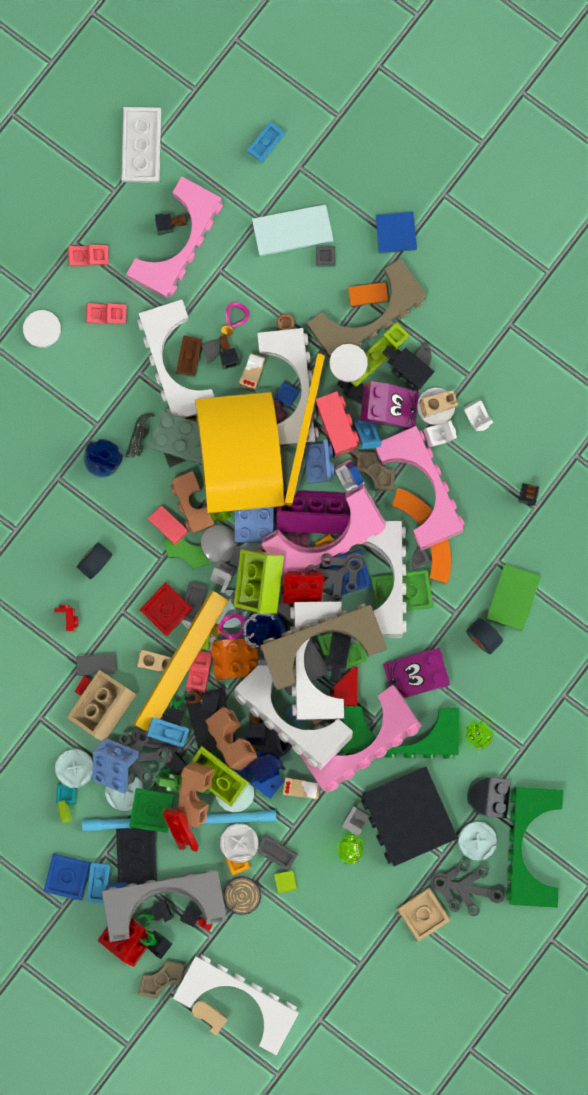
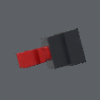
(192, 916)

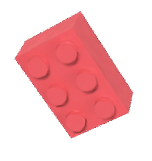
(337, 424)

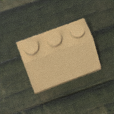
(101, 706)

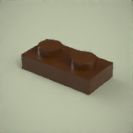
(189, 356)

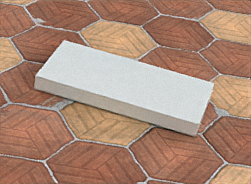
(141, 144)

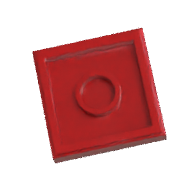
(166, 609)

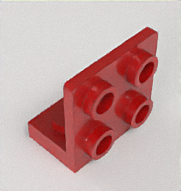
(129, 949)

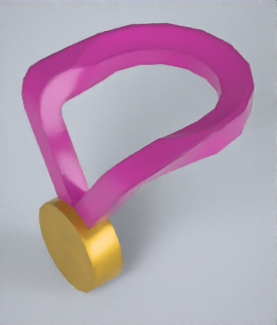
(228, 328)
(217, 629)

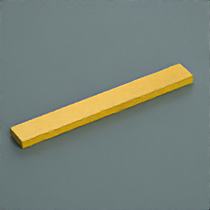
(304, 430)
(181, 660)

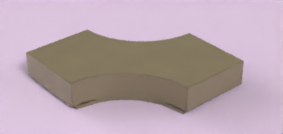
(381, 477)
(169, 974)

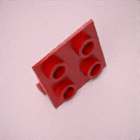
(302, 587)

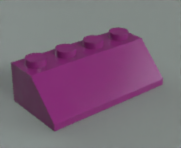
(314, 513)

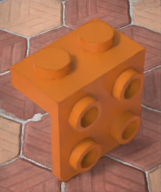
(233, 659)

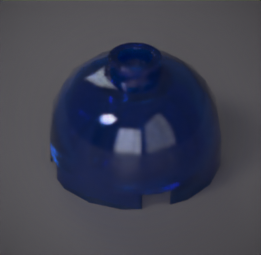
(102, 458)
(260, 627)
(264, 767)

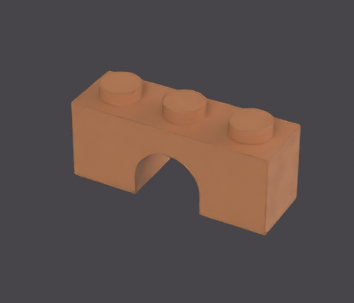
(185, 487)
(222, 727)
(194, 778)

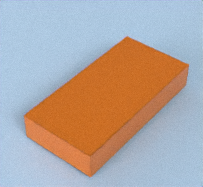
(368, 294)

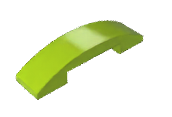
(394, 339)

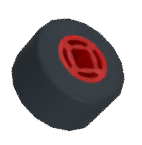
(94, 560)
(484, 636)

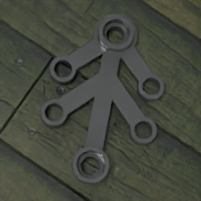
(336, 575)
(145, 756)
(464, 887)

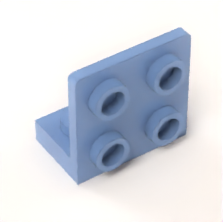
(318, 464)
(253, 524)
(112, 764)

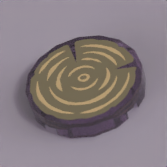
(242, 895)

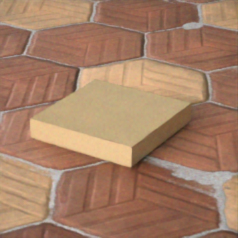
(423, 914)

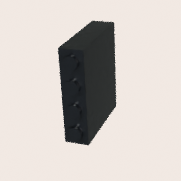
(408, 817)

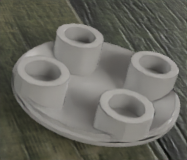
(218, 543)

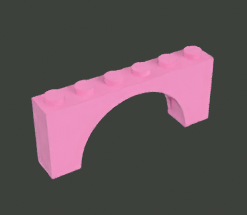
(163, 276)
(410, 449)
(363, 523)
(396, 725)

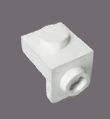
(477, 415)
(440, 434)
(344, 476)

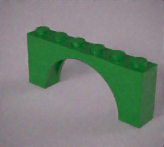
(440, 741)
(528, 805)

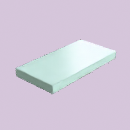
(292, 230)

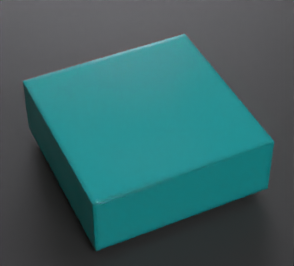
(66, 793)

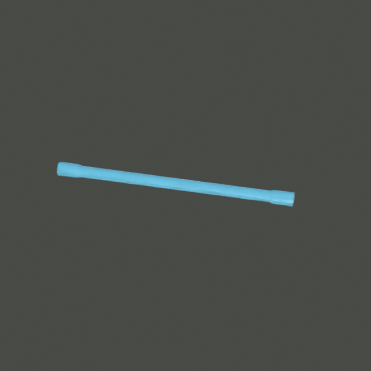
(260, 816)

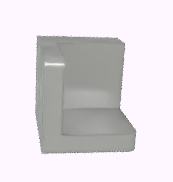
(222, 574)
(355, 821)

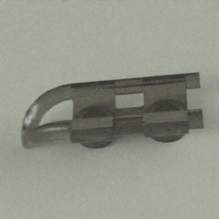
(139, 431)

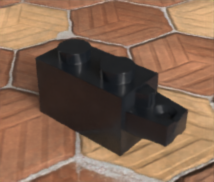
(409, 367)

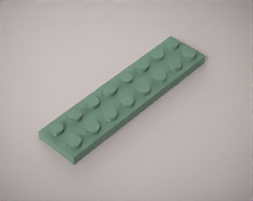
(181, 439)

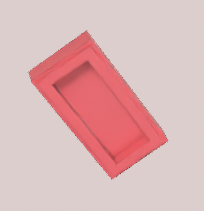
(168, 525)

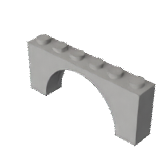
(201, 889)

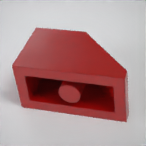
(347, 688)

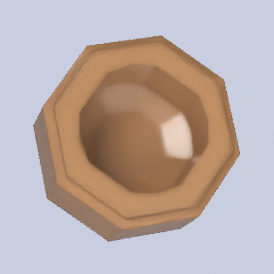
(285, 322)

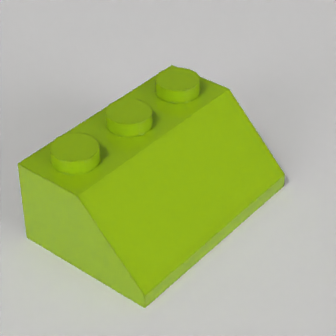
(258, 581)
(225, 781)

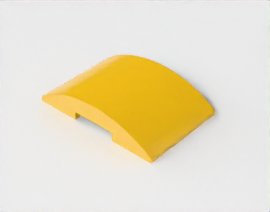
(240, 452)

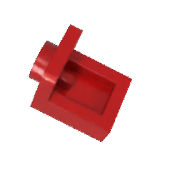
(71, 620)

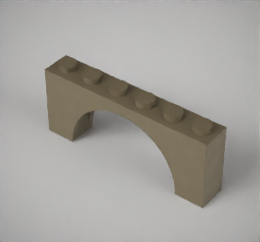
(404, 296)
(358, 624)

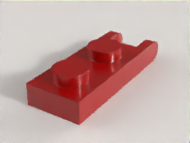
(180, 829)

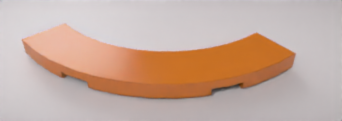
(420, 513)

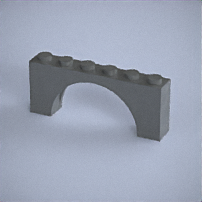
(314, 664)

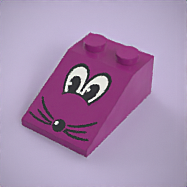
(388, 405)
(417, 673)

